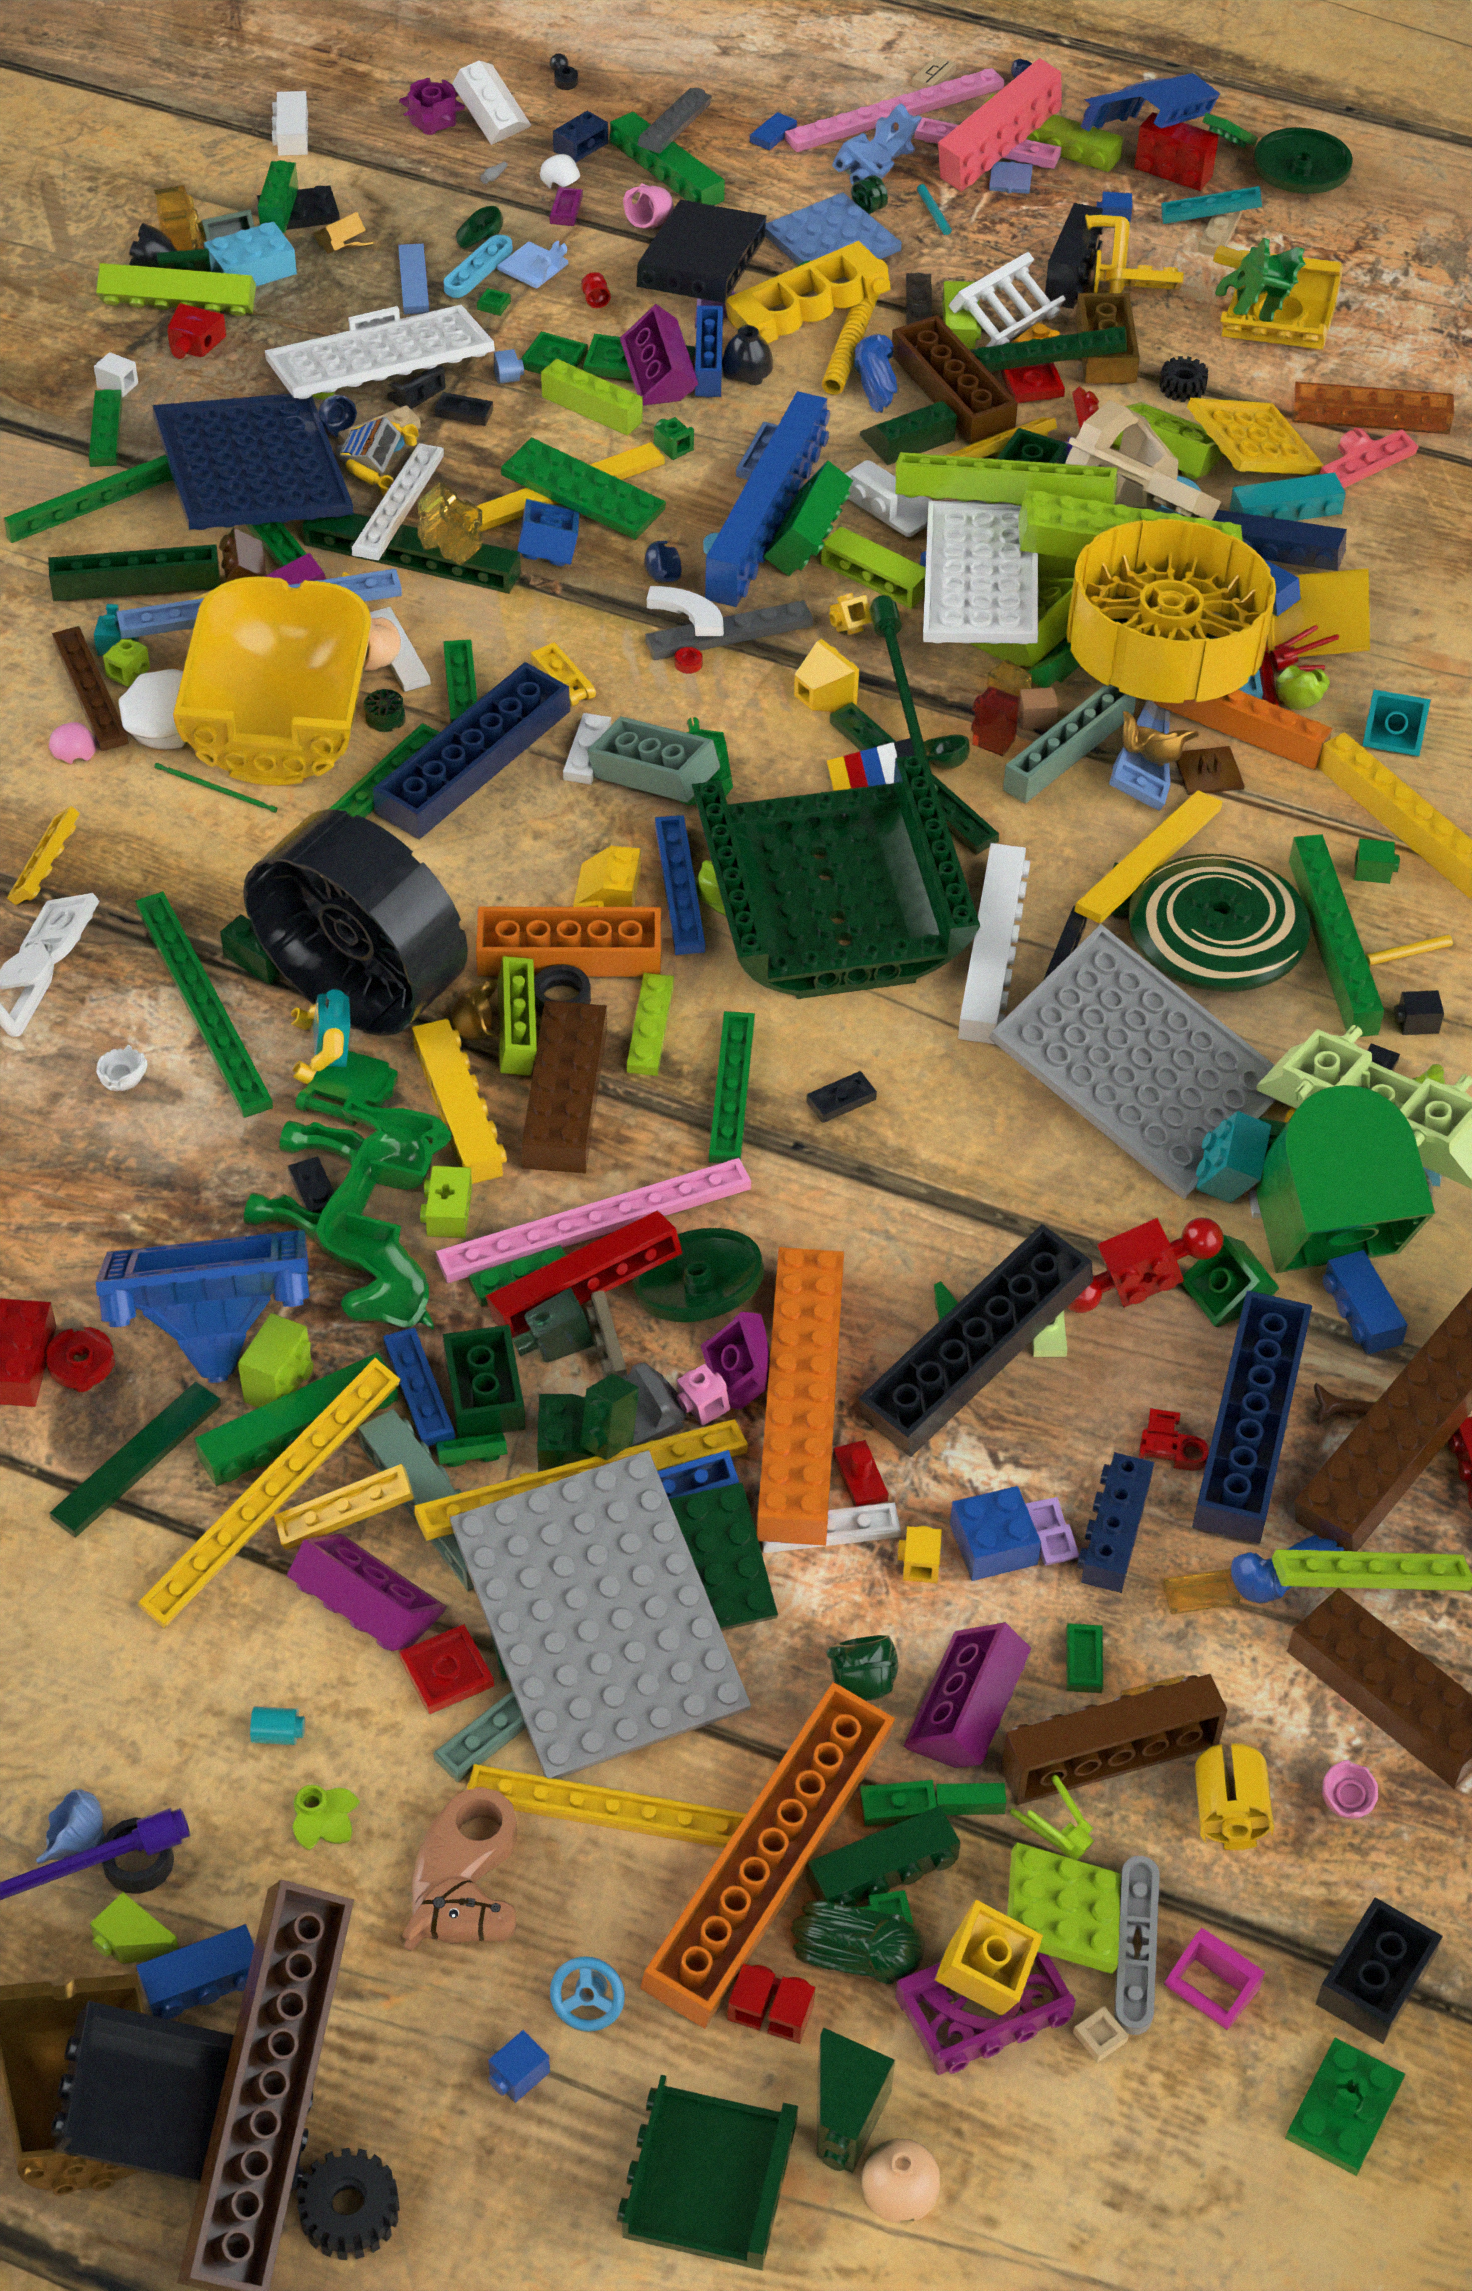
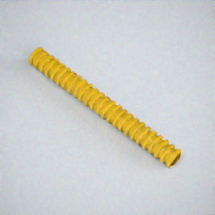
(844, 352)

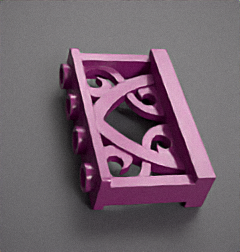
(993, 2033)

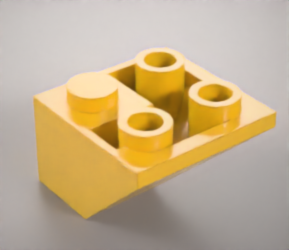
(826, 679)

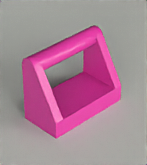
(1224, 1963)

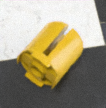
(1219, 1812)

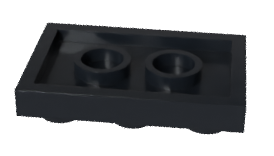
(313, 208)

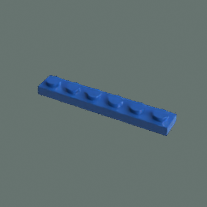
(679, 885)

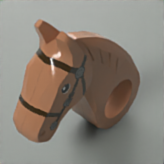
(448, 1865)

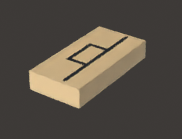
(934, 73)

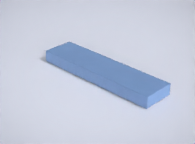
(413, 279)

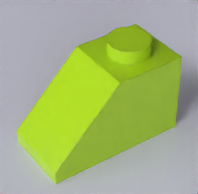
(130, 1933)

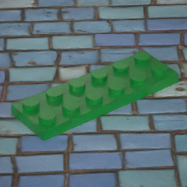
(583, 488)

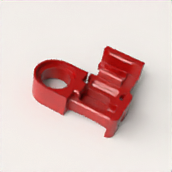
(1161, 1441)

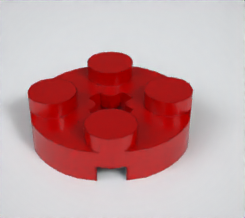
(85, 1373)

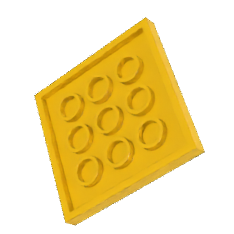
(1255, 436)

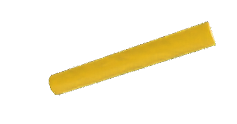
(1409, 950)

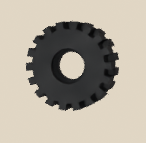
(351, 2231)

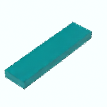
(1211, 205)

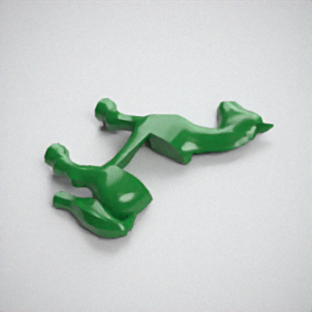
(393, 1157)

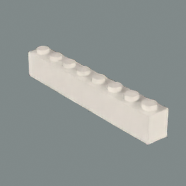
(992, 943)

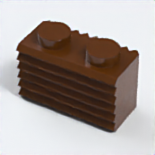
(242, 556)

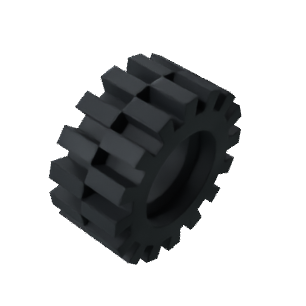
(1183, 378)

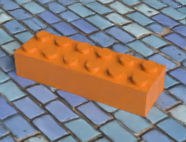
(589, 938)

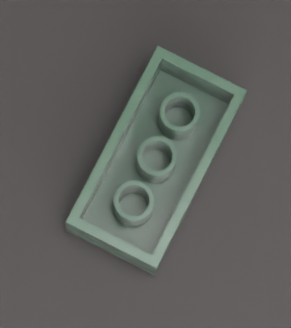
(653, 758)

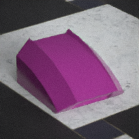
(740, 1357)

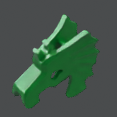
(1263, 274)

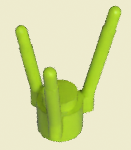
(1071, 1840)

